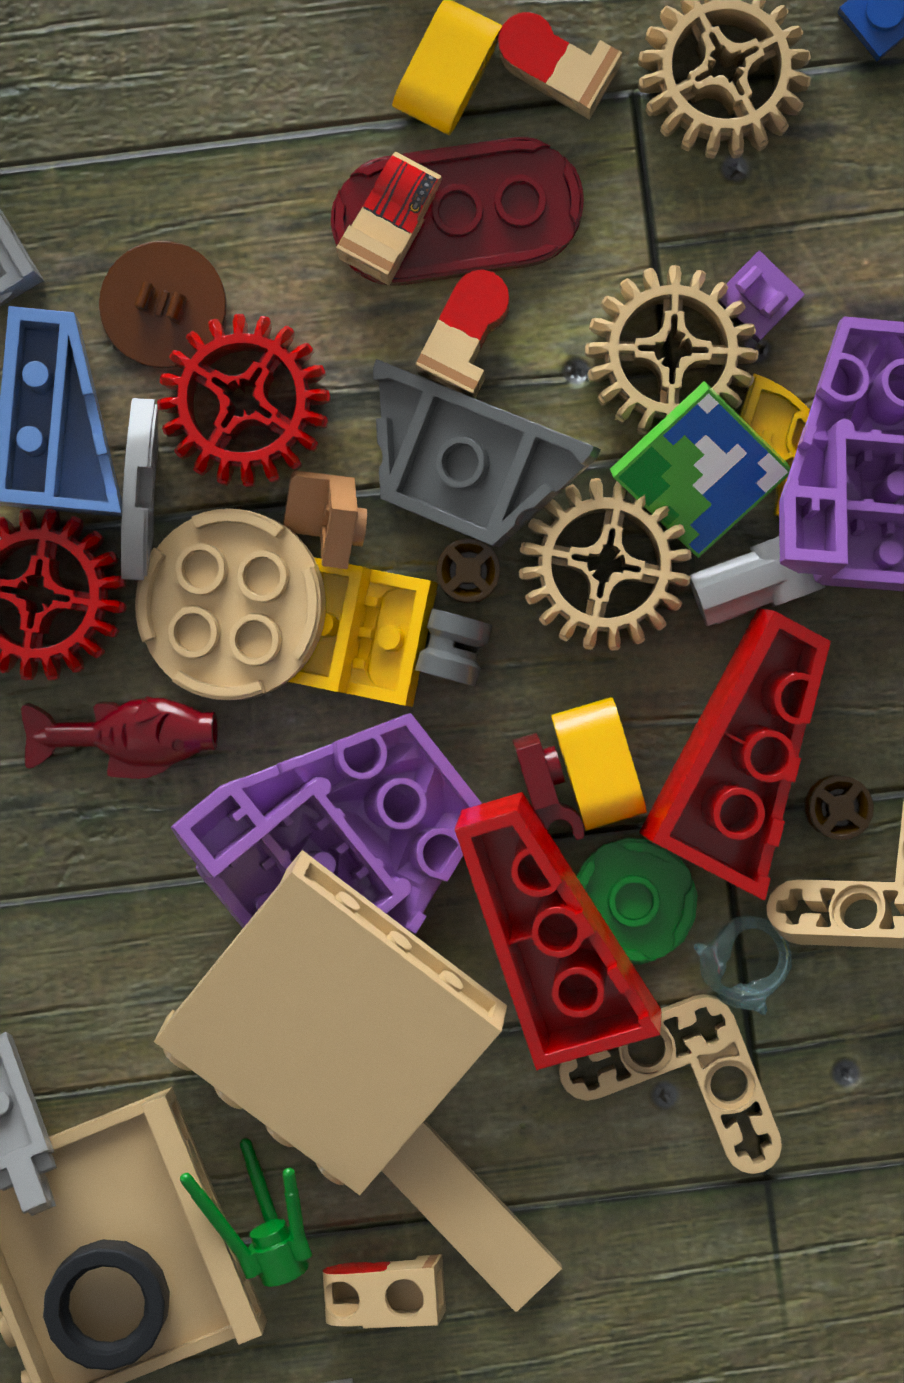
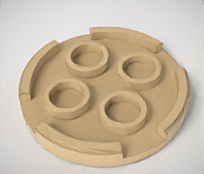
(231, 605)

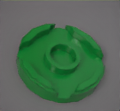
(641, 896)

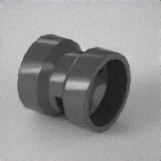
(449, 662)

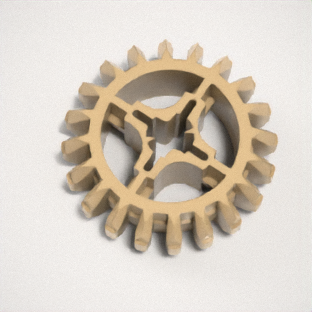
(772, 44)
(640, 352)
(615, 511)

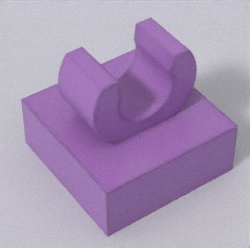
(765, 293)

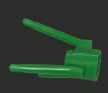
(276, 1251)

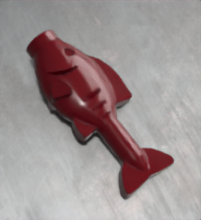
(138, 735)

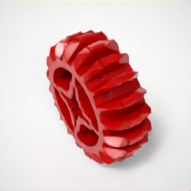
(259, 375)
(46, 566)

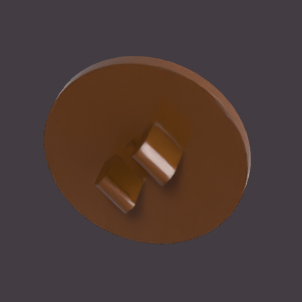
(158, 298)

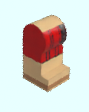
(556, 66)
(389, 218)
(471, 313)
(385, 1293)

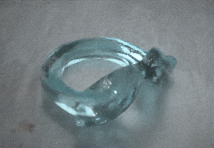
(716, 954)

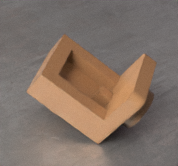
(327, 509)

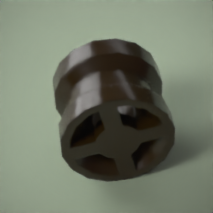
(462, 563)
(847, 813)

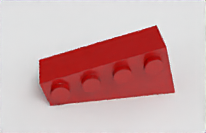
(739, 763)
(554, 947)

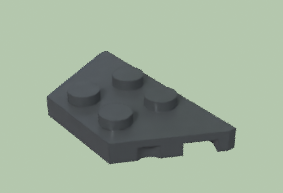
(467, 458)

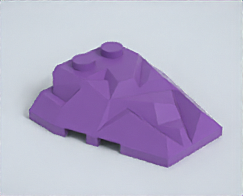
(847, 477)
(365, 808)

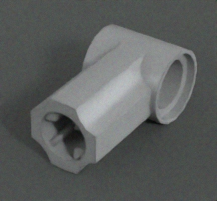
(748, 583)

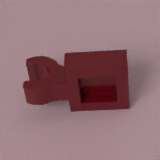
(541, 773)

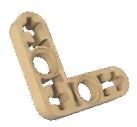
(816, 893)
(705, 1060)

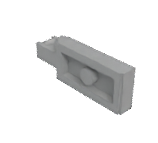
(23, 1135)

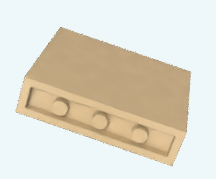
(332, 1025)
(123, 1184)

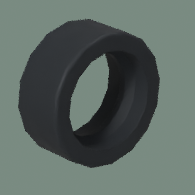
(106, 1354)

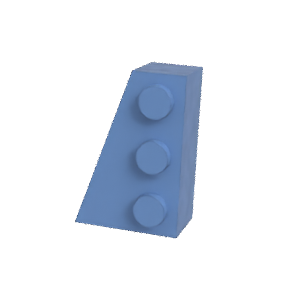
(51, 419)

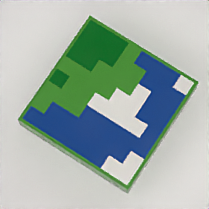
(702, 468)

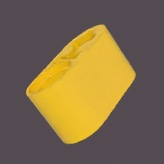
(447, 66)
(599, 763)

